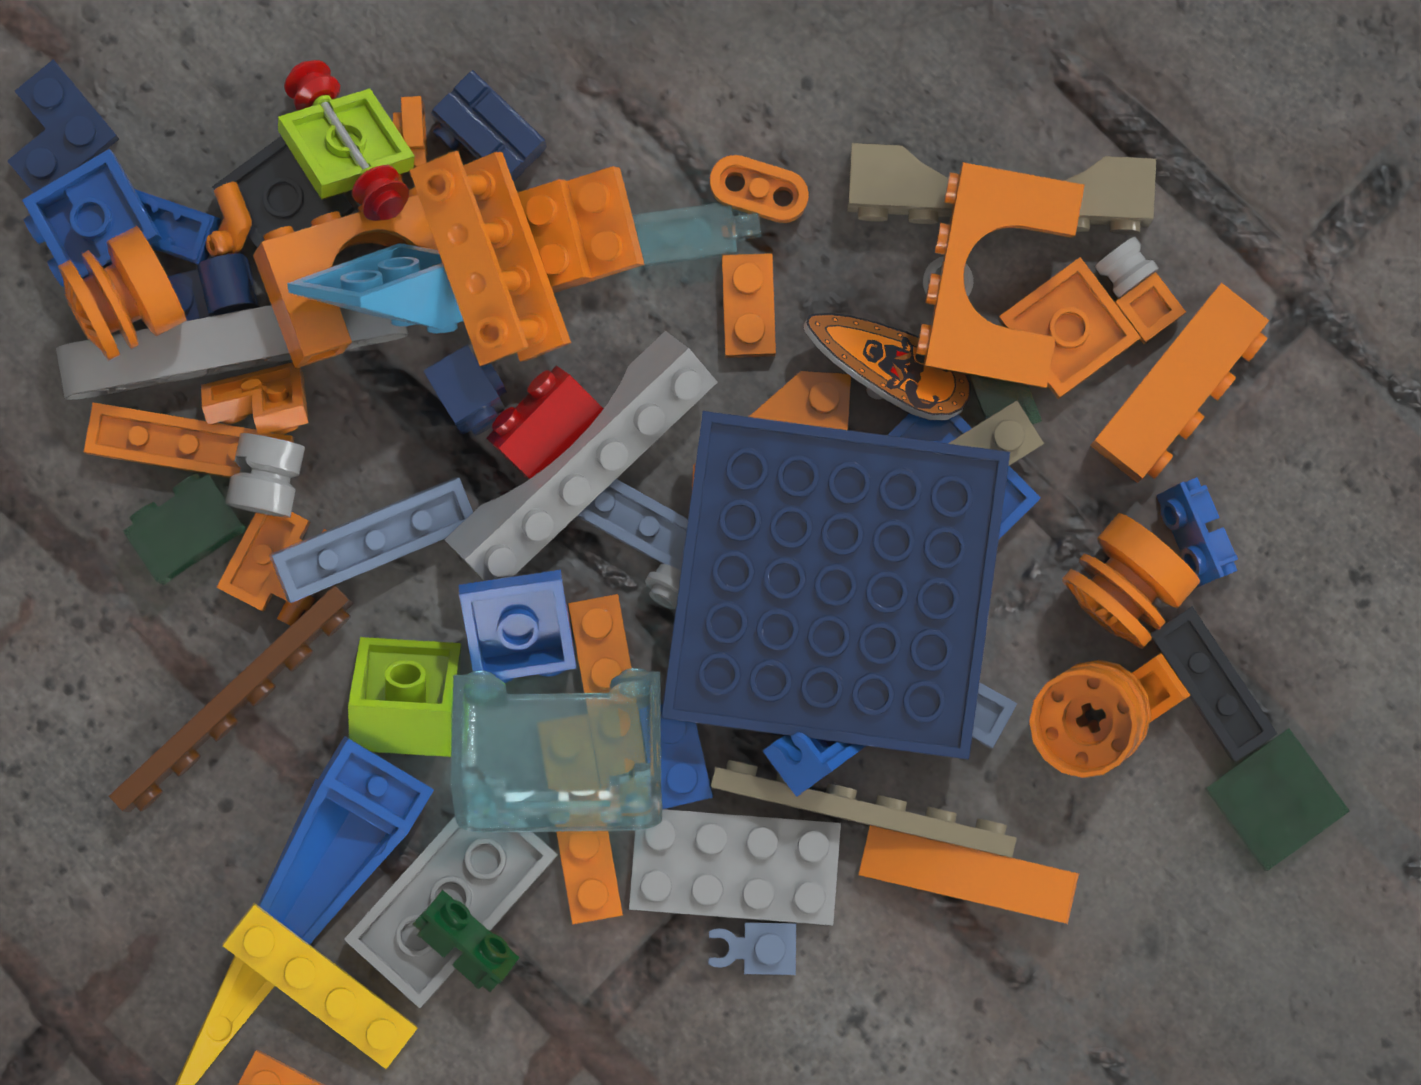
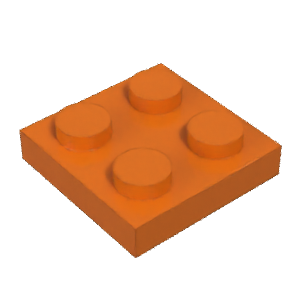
(1081, 317)

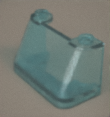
(557, 756)

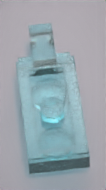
(692, 233)

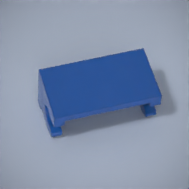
(807, 760)

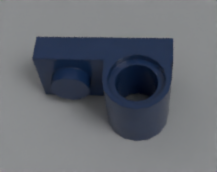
(216, 287)

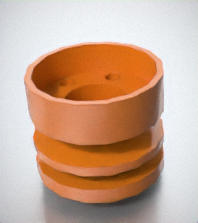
(122, 293)
(1130, 581)
(1082, 745)

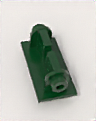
(484, 955)

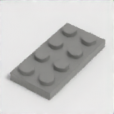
(473, 867)
(737, 867)

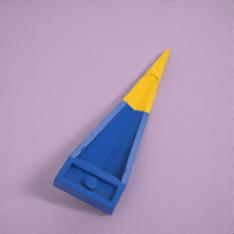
(340, 838)

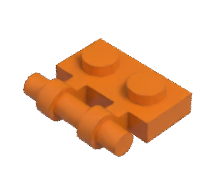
(250, 571)

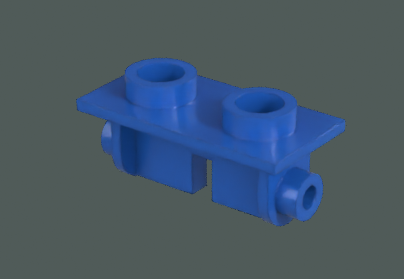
(1185, 512)

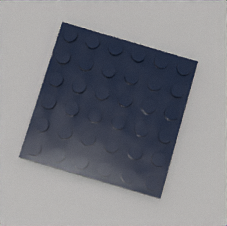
(835, 585)

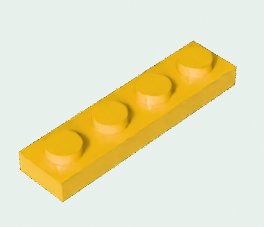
(319, 985)

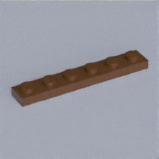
(218, 717)

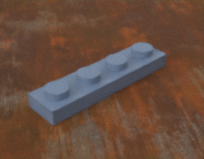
(371, 540)

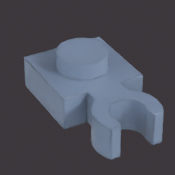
(765, 948)

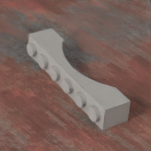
(649, 400)

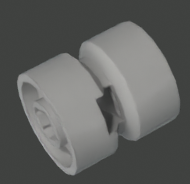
(265, 475)

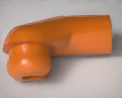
(235, 224)

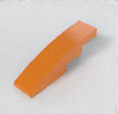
(968, 874)

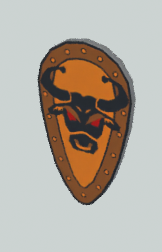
(888, 365)

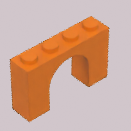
(985, 202)
(312, 327)

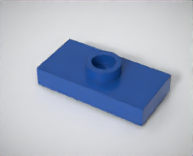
(181, 228)

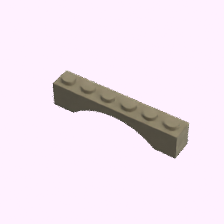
(895, 182)

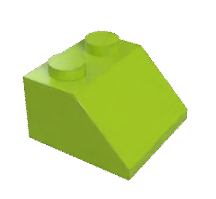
(403, 696)

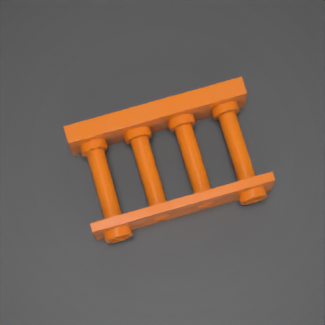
(490, 257)

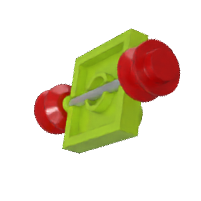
(345, 142)

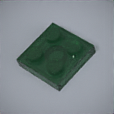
(1277, 799)

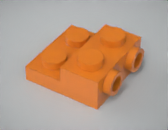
(583, 228)

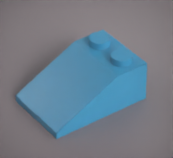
(391, 284)

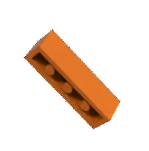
(1180, 383)

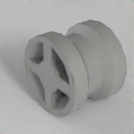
(1126, 267)

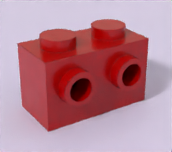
(544, 422)

